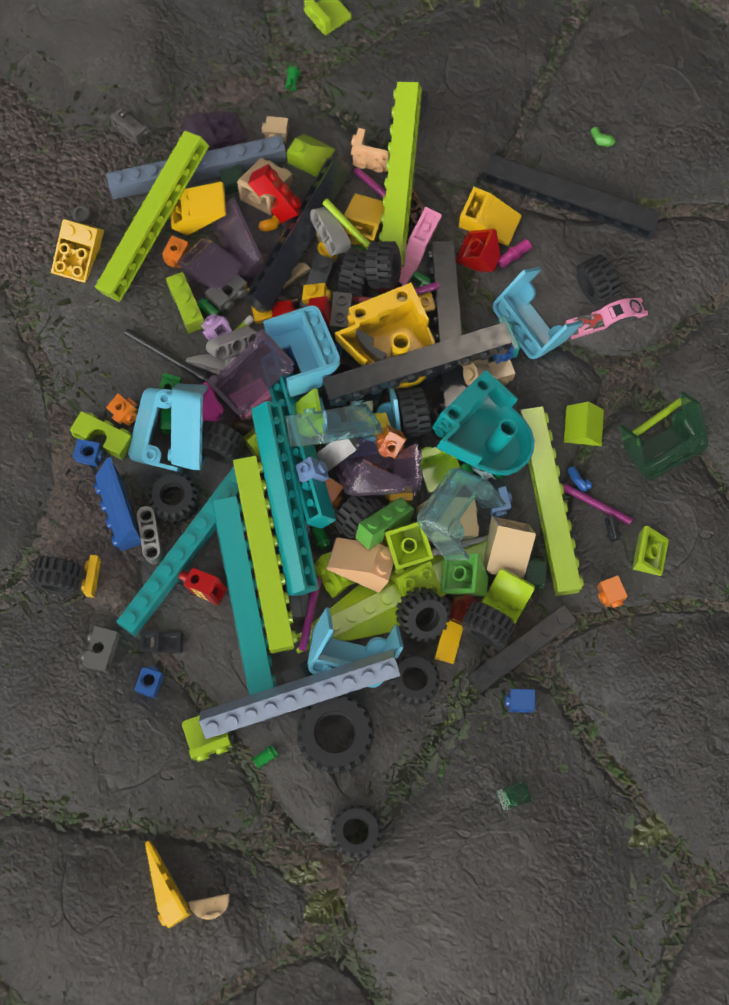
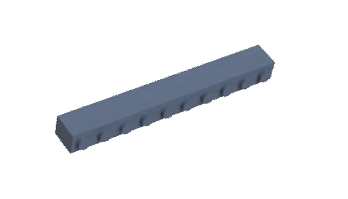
(141, 178)
(299, 694)

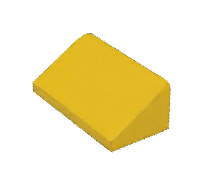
(449, 642)

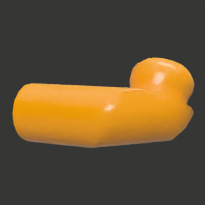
(269, 224)

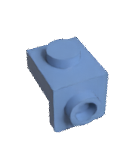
(313, 469)
(507, 498)

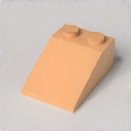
(361, 565)

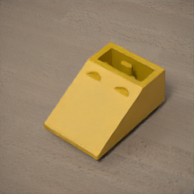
(198, 208)
(488, 212)
(365, 216)
(76, 250)

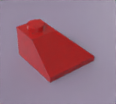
(480, 250)

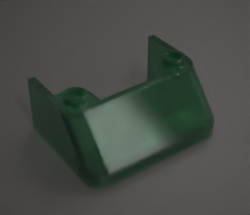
(672, 446)

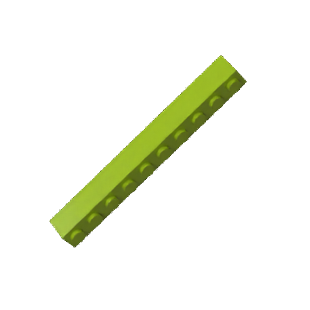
(401, 165)
(152, 216)
(551, 506)
(263, 554)

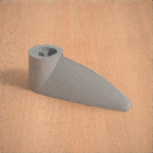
(209, 362)

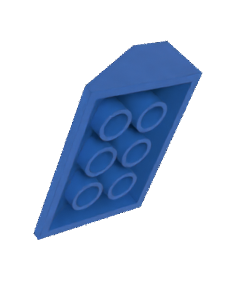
(117, 506)

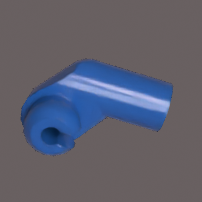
(582, 484)

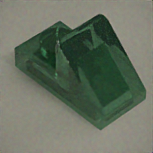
(513, 796)

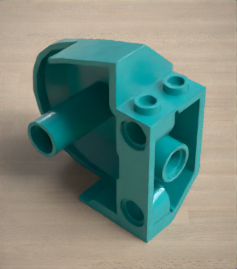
(485, 428)

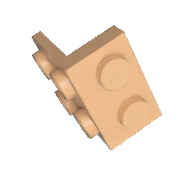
(367, 156)

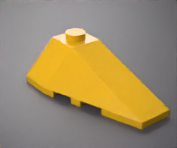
(168, 897)

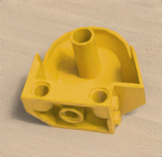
(392, 321)

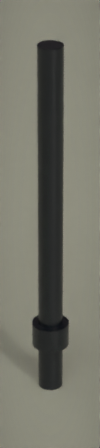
(201, 376)

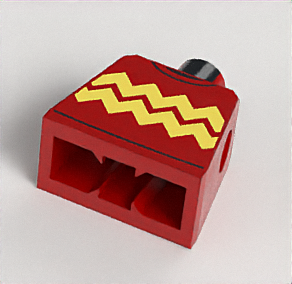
(203, 585)

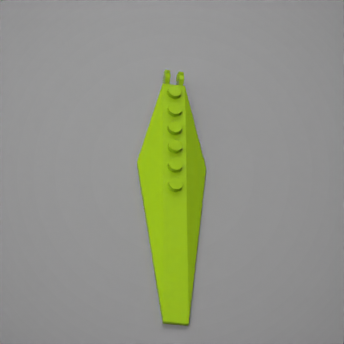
(372, 613)

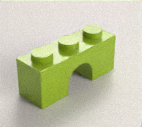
(185, 302)
(89, 426)

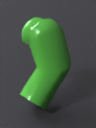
(602, 139)

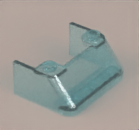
(332, 424)
(448, 503)

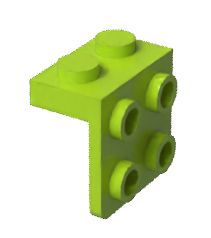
(326, 14)
(435, 466)
(416, 576)
(333, 582)
(509, 594)
(200, 746)

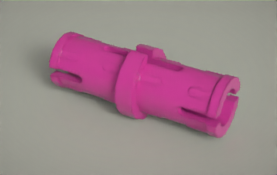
(514, 253)

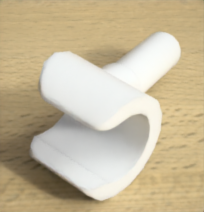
(485, 475)

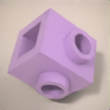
(215, 326)

